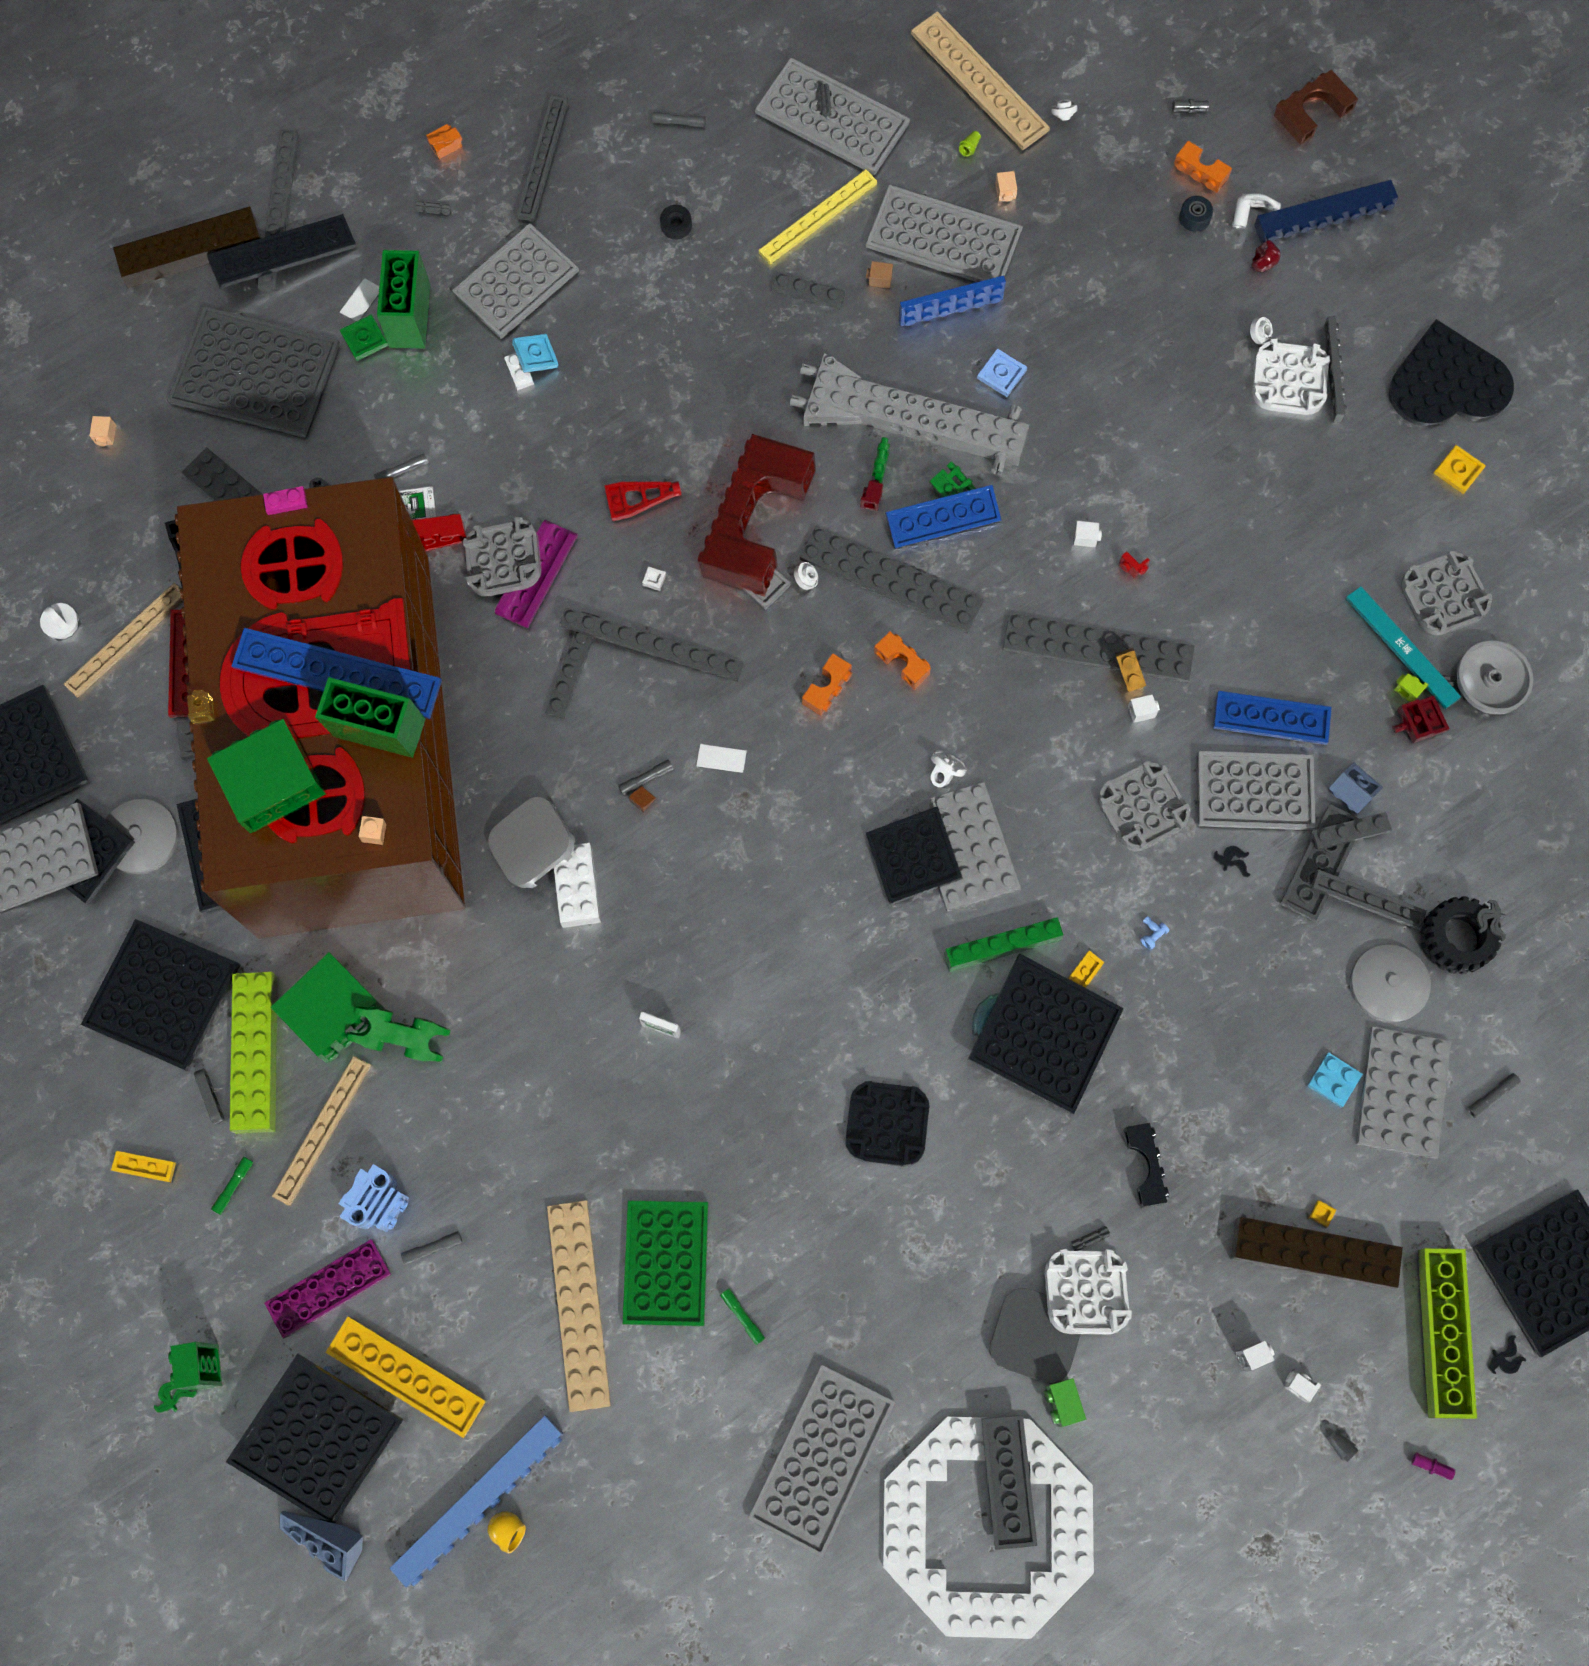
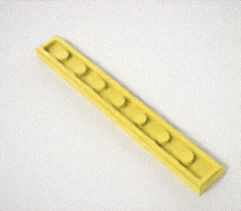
(817, 217)

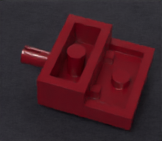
(1421, 719)

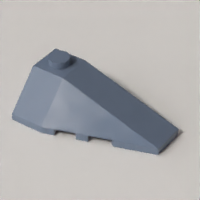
(331, 1543)

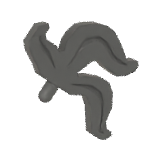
(1495, 913)

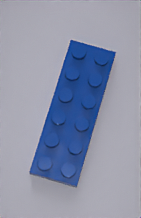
(951, 301)
(943, 516)
(1272, 717)

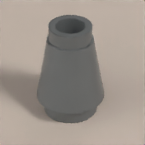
(1343, 1446)

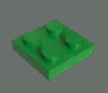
(363, 337)

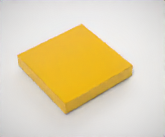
(1459, 469)

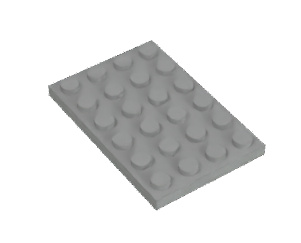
(515, 281)
(1256, 790)
(976, 844)
(44, 856)
(1404, 1092)

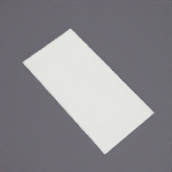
(360, 300)
(721, 758)

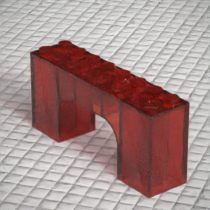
(761, 470)

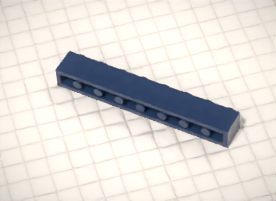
(1326, 211)

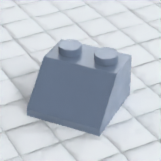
(1355, 788)

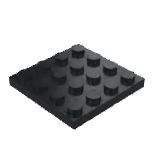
(109, 849)
(914, 855)

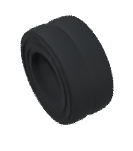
(675, 231)

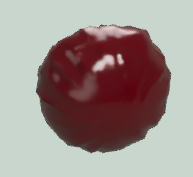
(1266, 257)

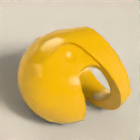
(502, 1529)

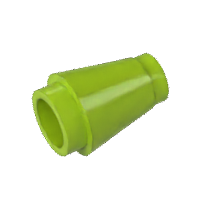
(968, 145)

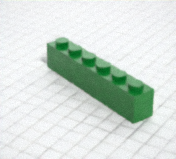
(1003, 944)

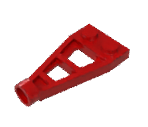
(617, 497)

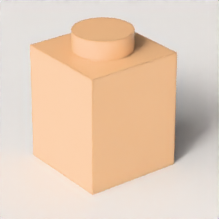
(1006, 186)
(102, 430)
(372, 830)

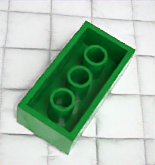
(195, 1366)

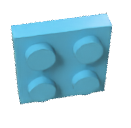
(535, 353)
(1334, 1080)

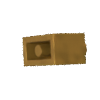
(1130, 669)

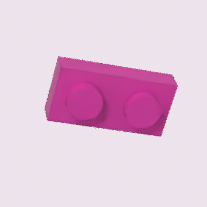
(285, 500)

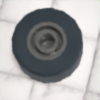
(1196, 213)

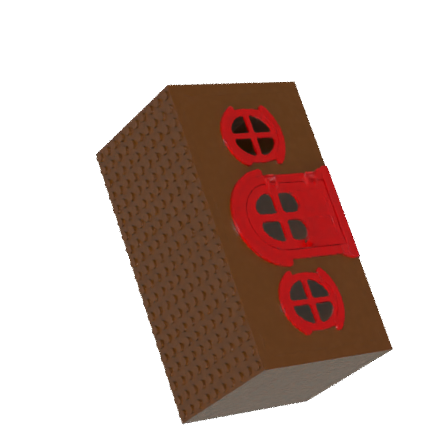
(364, 575)

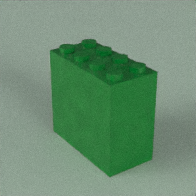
(403, 299)
(370, 717)
(266, 775)
(322, 1007)

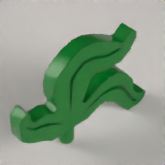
(165, 1396)

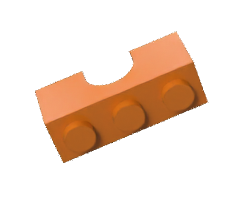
(1211, 176)
(892, 648)
(819, 698)

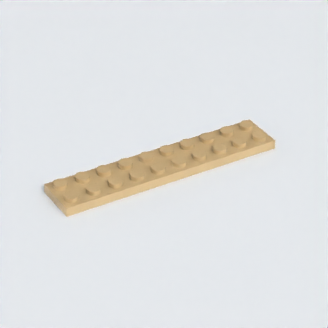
(980, 81)
(578, 1306)

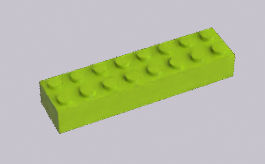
(253, 1053)
(1447, 1333)

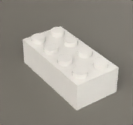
(577, 888)

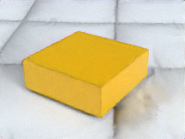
(1322, 1213)

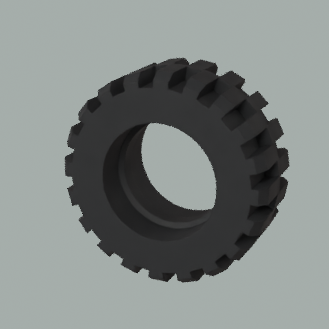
(1441, 949)

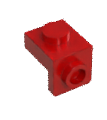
(1131, 566)

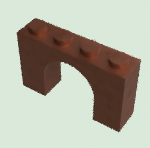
(1327, 88)

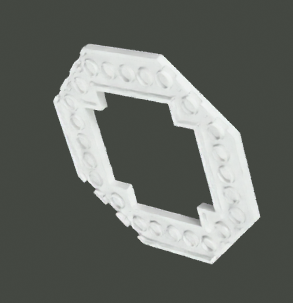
(987, 1612)

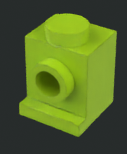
(1409, 687)

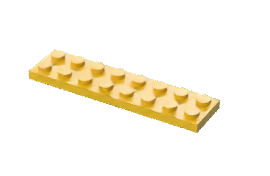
(406, 1377)

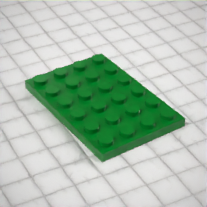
(665, 1263)

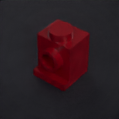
(872, 495)

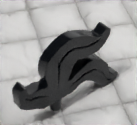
(1228, 854)
(1499, 1359)

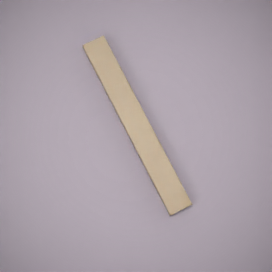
(124, 641)
(321, 1131)

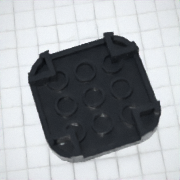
(887, 1124)

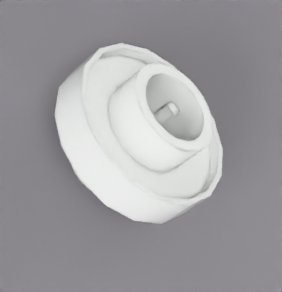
(1064, 109)
(1261, 330)
(806, 576)

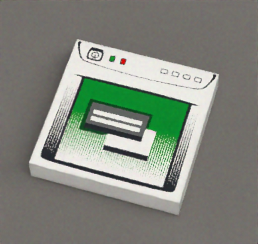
(420, 502)
(660, 1025)

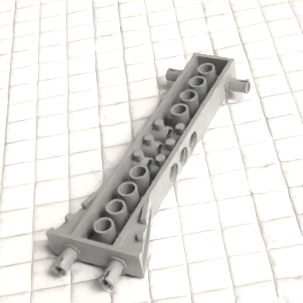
(848, 399)

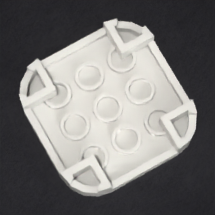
(1290, 377)
(1087, 1292)

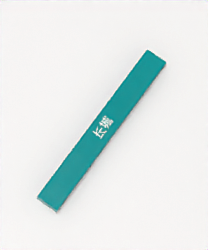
(1403, 647)

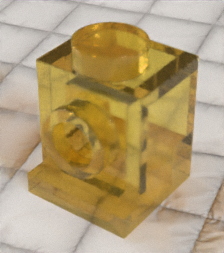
(203, 712)

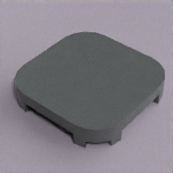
(1028, 1341)

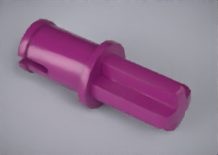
(1433, 1466)

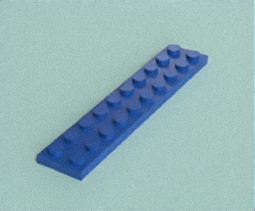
(312, 666)

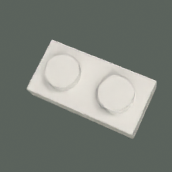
(520, 378)

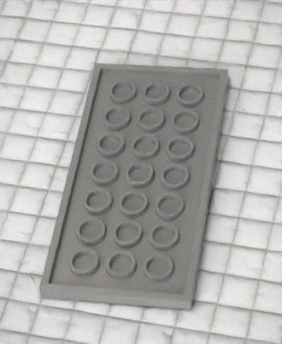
(857, 129)
(943, 236)
(821, 1461)

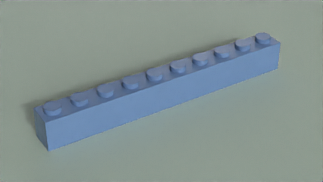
(476, 1501)

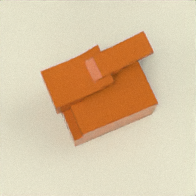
(444, 140)

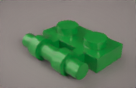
(881, 459)
(946, 485)

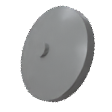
(1494, 677)
(151, 829)
(1390, 983)

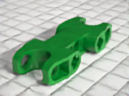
(383, 1030)

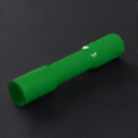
(225, 1197)
(750, 1327)

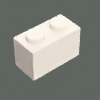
(1255, 1355)

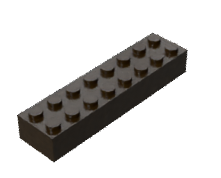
(184, 247)
(1316, 1253)

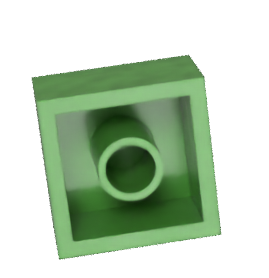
(1065, 1403)

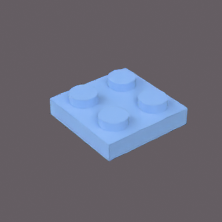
(1002, 372)

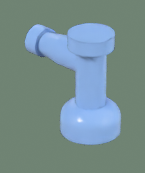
(1158, 931)

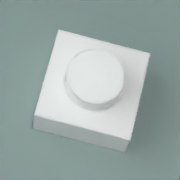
(654, 578)

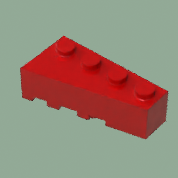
(441, 531)

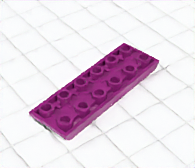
(554, 547)
(327, 1289)

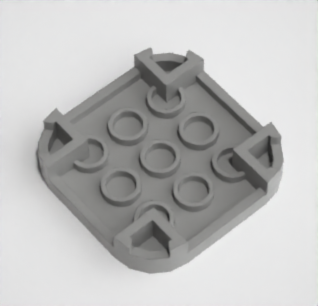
(502, 557)
(1446, 593)
(1143, 806)
(530, 842)

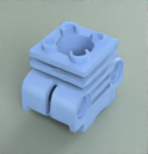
(376, 1202)

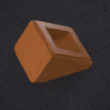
(642, 798)

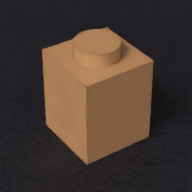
(880, 274)

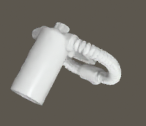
(1252, 200)

